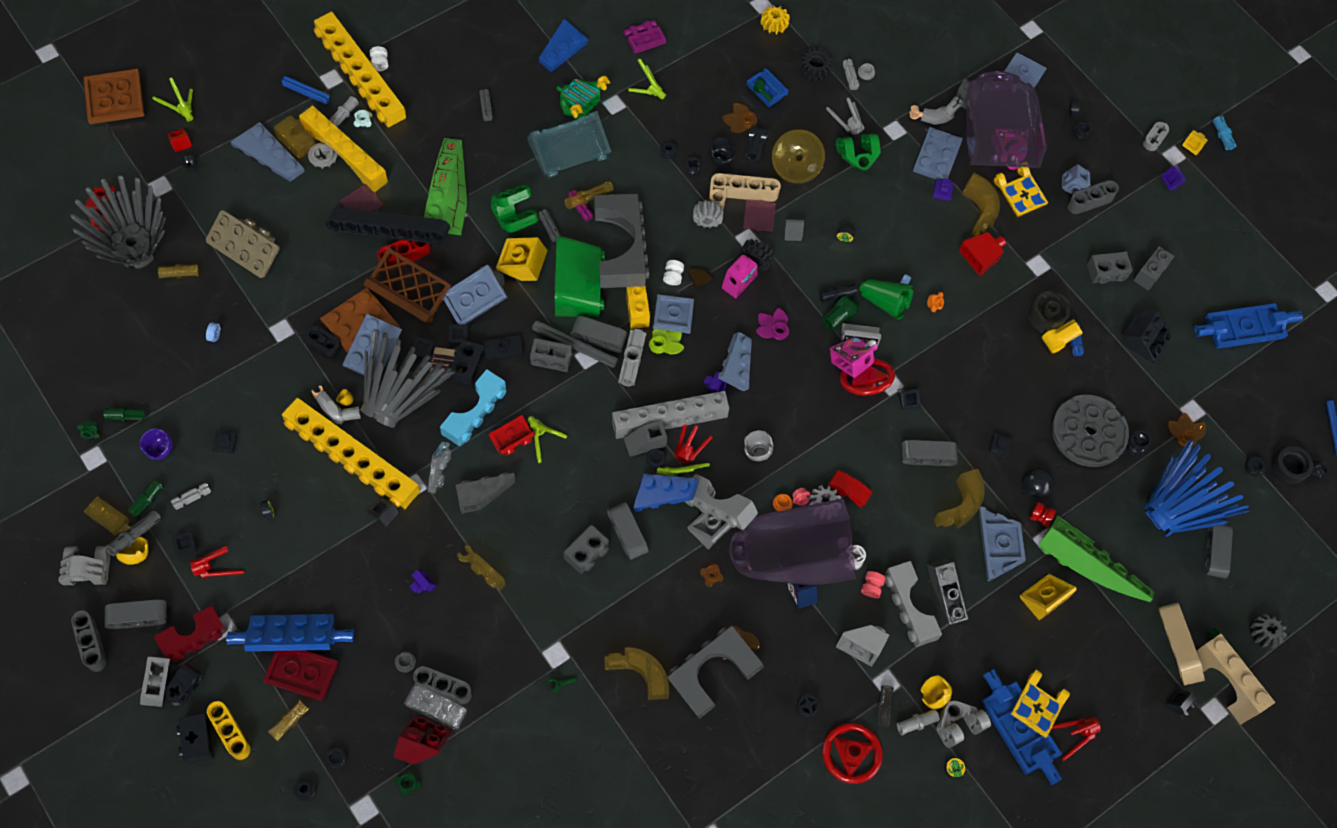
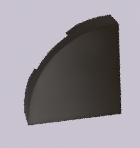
(699, 277)

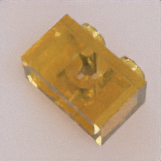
(294, 136)

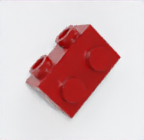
(511, 435)

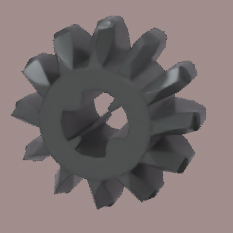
(1260, 630)

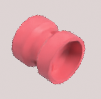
(873, 584)

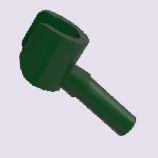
(758, 88)
(560, 683)

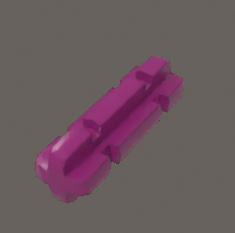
(586, 213)

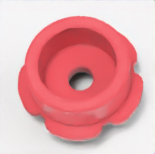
(801, 496)

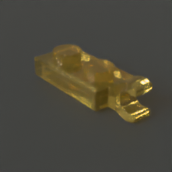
(107, 516)
(479, 566)

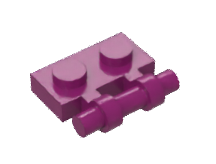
(645, 40)

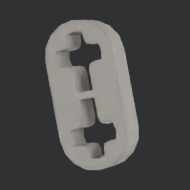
(1154, 135)

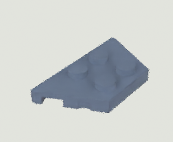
(1001, 543)

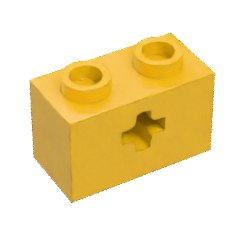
(637, 307)

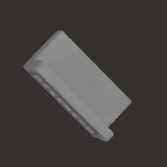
(864, 333)

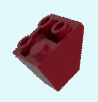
(421, 740)

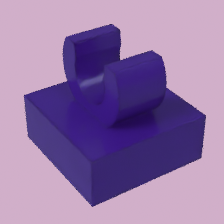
(1173, 177)
(943, 189)
(715, 384)
(422, 582)

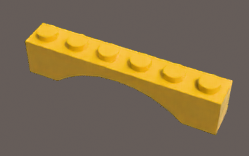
(361, 163)

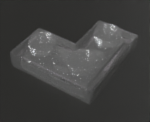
(438, 463)

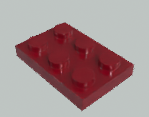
(301, 673)

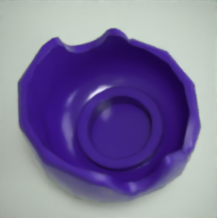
(156, 444)

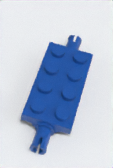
(1247, 325)
(290, 633)
(1025, 744)

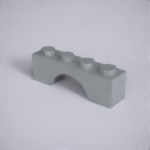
(735, 510)
(921, 627)

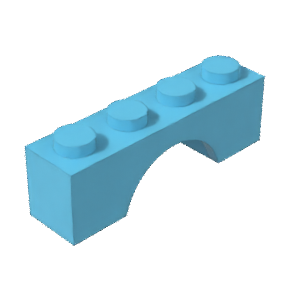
(459, 426)

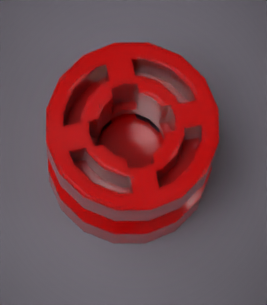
(1046, 517)

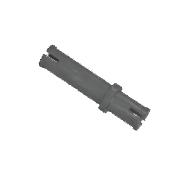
(127, 537)

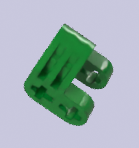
(868, 141)
(504, 209)

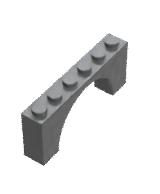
(630, 267)

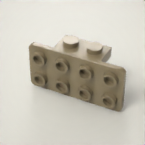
(243, 243)

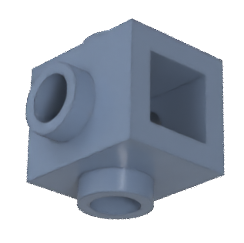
(1075, 179)

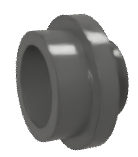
(405, 662)

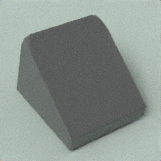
(793, 230)

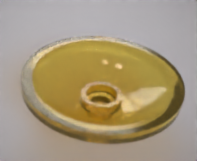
(794, 144)

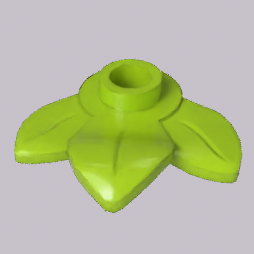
(668, 340)

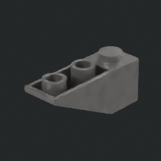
(479, 493)
(948, 590)

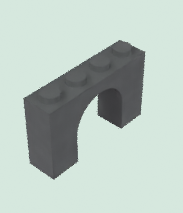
(727, 645)

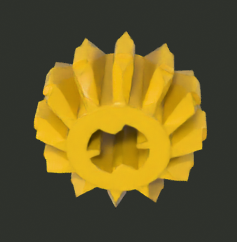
(775, 19)

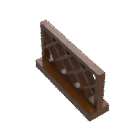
(404, 301)

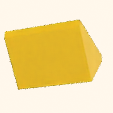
(1047, 595)

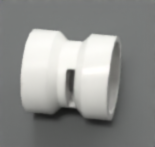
(378, 58)
(673, 274)
(858, 550)

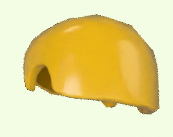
(135, 553)
(936, 692)

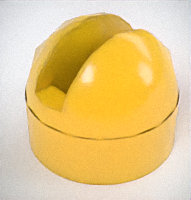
(345, 398)

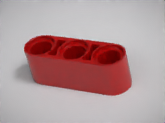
(413, 251)

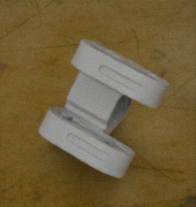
(84, 568)
(951, 733)

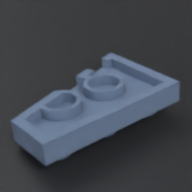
(737, 365)

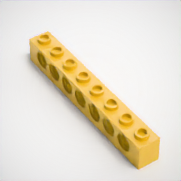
(359, 70)
(301, 411)

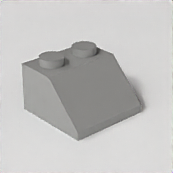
(864, 643)

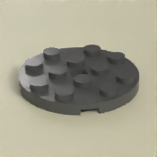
(1077, 444)

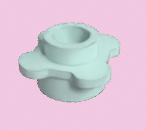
(362, 114)

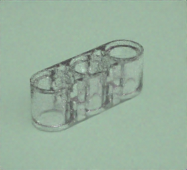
(435, 706)

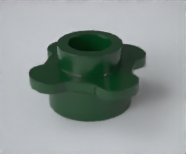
(88, 429)
(401, 782)

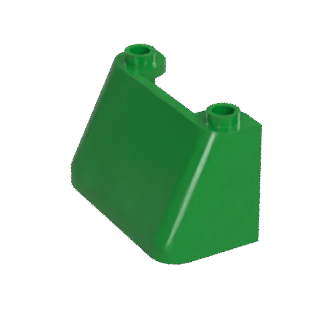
(577, 278)

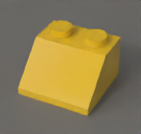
(522, 258)

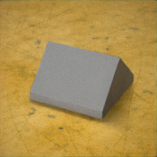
(708, 529)

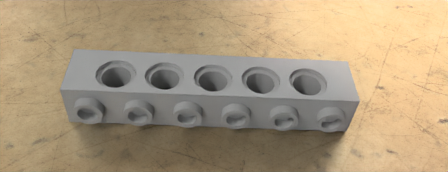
(672, 413)

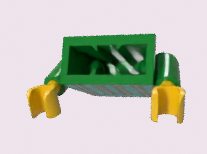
(580, 96)

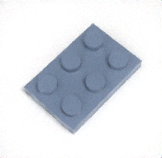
(937, 154)
(474, 295)
(363, 341)

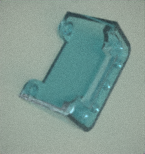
(569, 144)

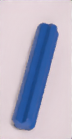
(306, 90)

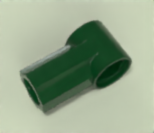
(843, 310)

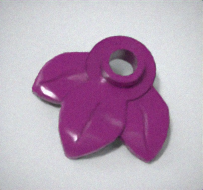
(771, 324)

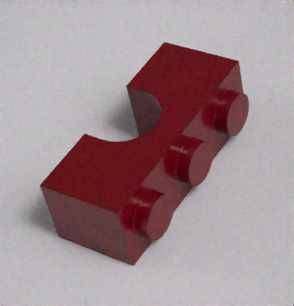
(208, 628)

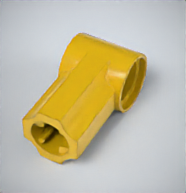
(1058, 338)

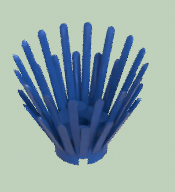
(1181, 508)

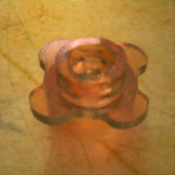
(713, 569)

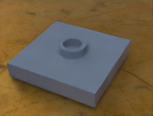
(1026, 69)
(673, 313)

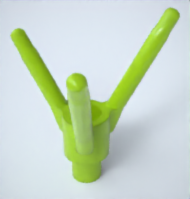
(654, 89)
(183, 108)
(539, 428)
(667, 471)

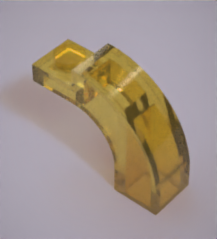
(986, 198)
(972, 492)
(645, 665)

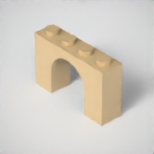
(1251, 695)

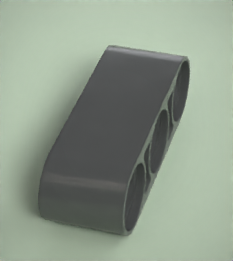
(1093, 197)
(599, 334)
(929, 453)
(627, 531)
(1218, 551)
(135, 614)
(85, 632)
(436, 677)

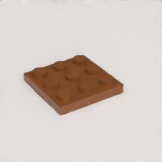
(113, 96)
(348, 317)

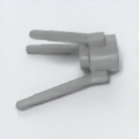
(854, 123)

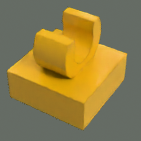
(1195, 142)

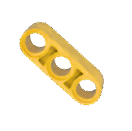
(224, 721)

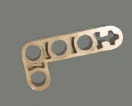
(766, 188)
(1182, 644)

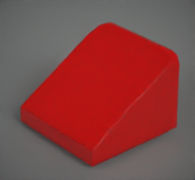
(179, 140)

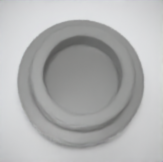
(866, 71)

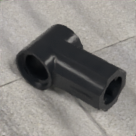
(756, 139)

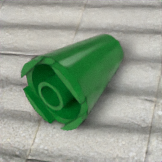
(888, 296)

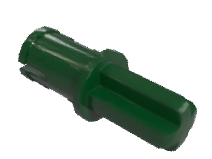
(124, 414)
(145, 498)

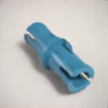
(1224, 133)

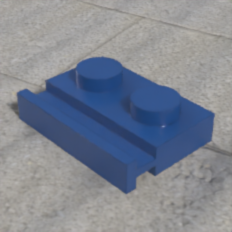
(772, 87)

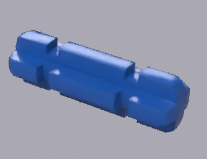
(1076, 344)

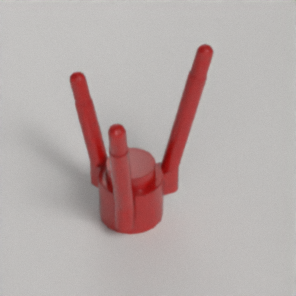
(685, 452)
(201, 565)
(1087, 727)

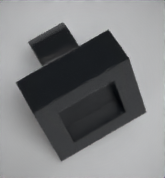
(1181, 701)

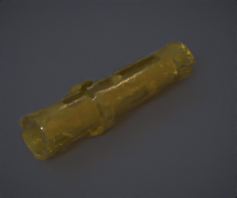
(583, 197)

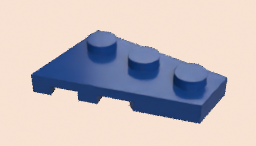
(562, 46)
(664, 489)

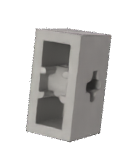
(154, 681)

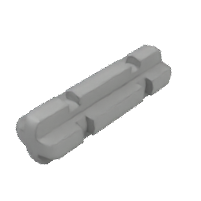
(851, 74)
(190, 496)

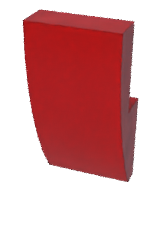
(851, 487)

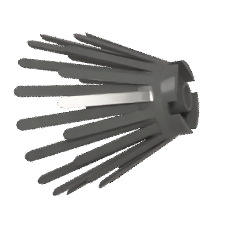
(129, 238)
(400, 391)

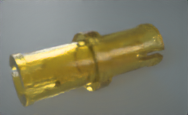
(178, 271)
(288, 720)

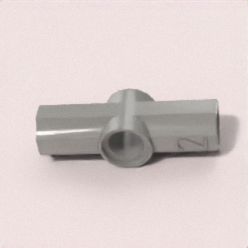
(630, 366)

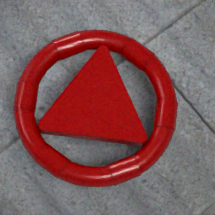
(868, 379)
(852, 753)

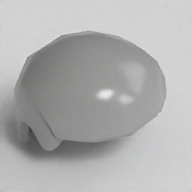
(758, 445)

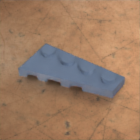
(268, 151)

